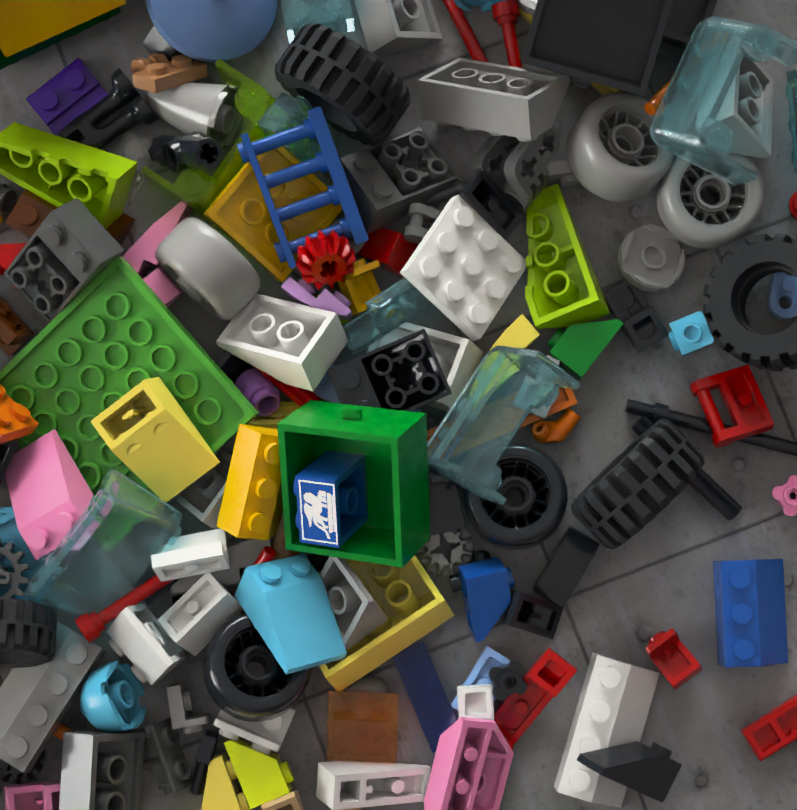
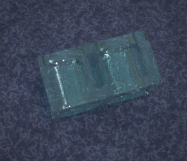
(286, 114)

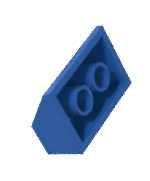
(750, 612)

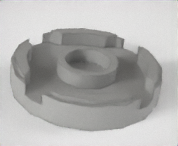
(651, 258)

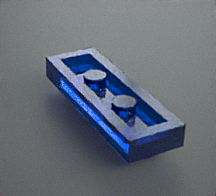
(425, 692)

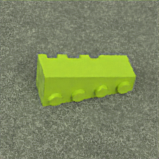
(66, 171)

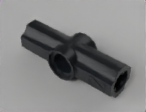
(185, 152)

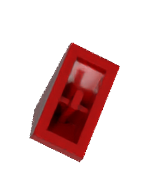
(389, 249)

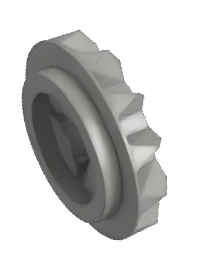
(459, 556)

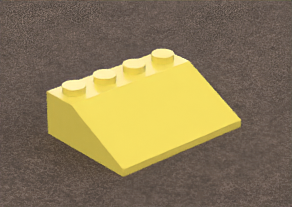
(412, 611)

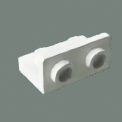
(264, 735)

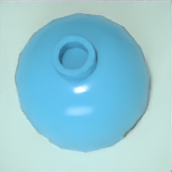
(111, 698)

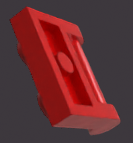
(742, 401)

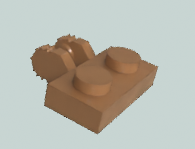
(159, 74)

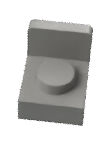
(179, 704)

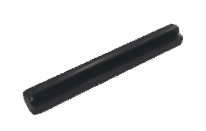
(702, 482)

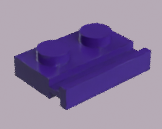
(66, 96)

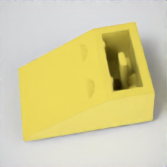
(155, 439)

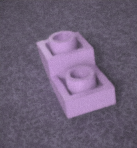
(303, 294)

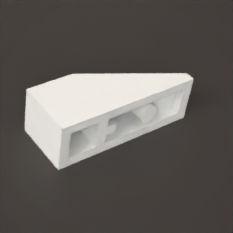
(370, 783)

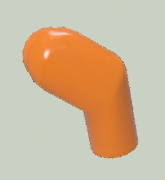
(555, 430)

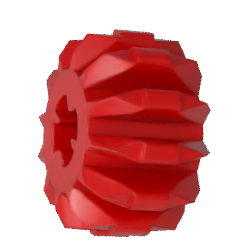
(325, 259)

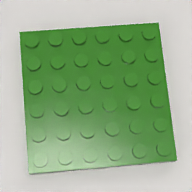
(102, 350)

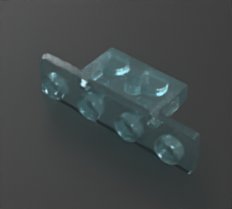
(385, 314)

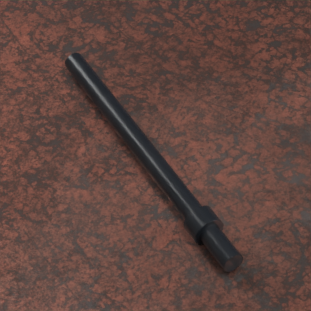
(659, 411)

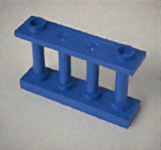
(325, 160)

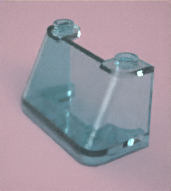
(105, 548)

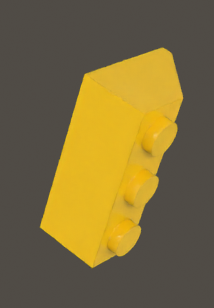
(253, 485)

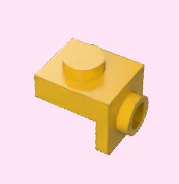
(360, 285)

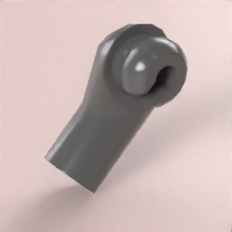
(369, 684)

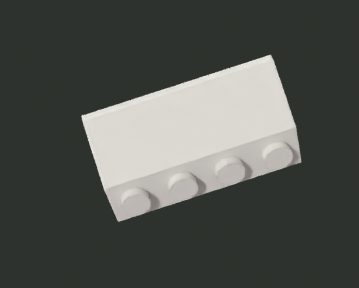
(607, 714)

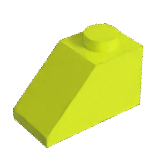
(259, 774)

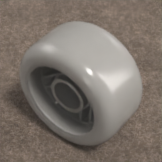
(614, 149)
(704, 224)
(208, 268)

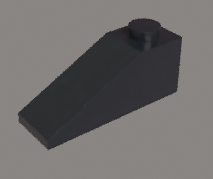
(636, 767)

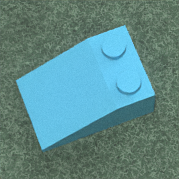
(291, 612)

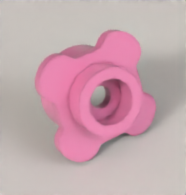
(782, 495)

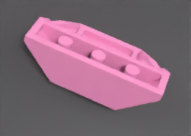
(469, 767)

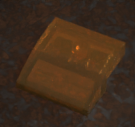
(362, 726)

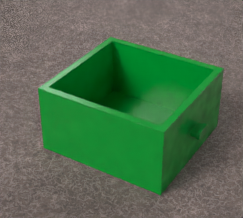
(395, 476)

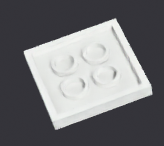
(464, 268)

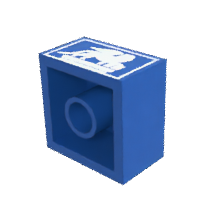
(331, 498)

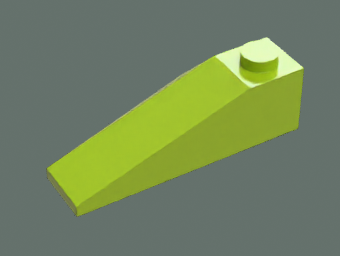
(560, 275)

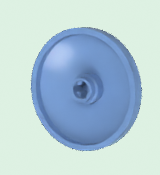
(213, 27)

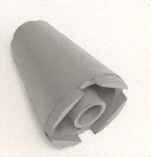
(201, 109)

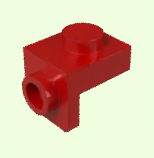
(672, 658)

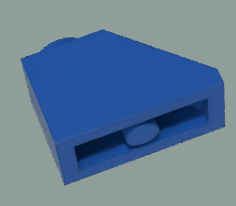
(485, 594)

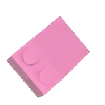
(46, 493)

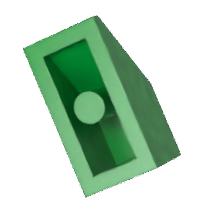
(581, 345)

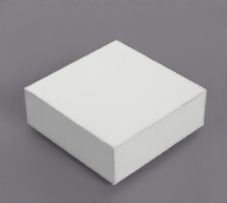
(475, 701)

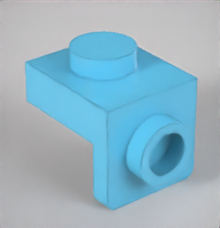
(690, 333)

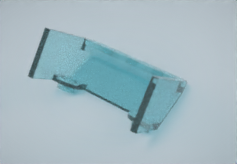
(688, 110)
(490, 414)

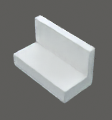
(192, 555)
(200, 614)

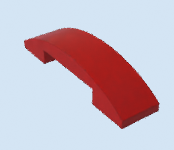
(543, 682)

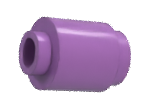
(259, 391)

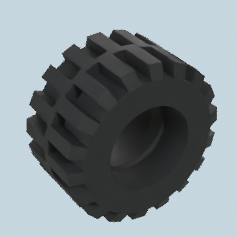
(26, 633)

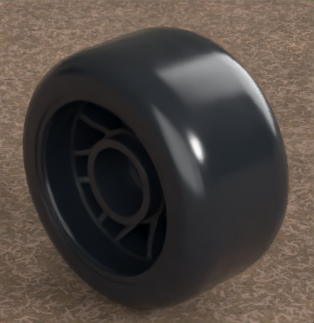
(545, 502)
(236, 689)

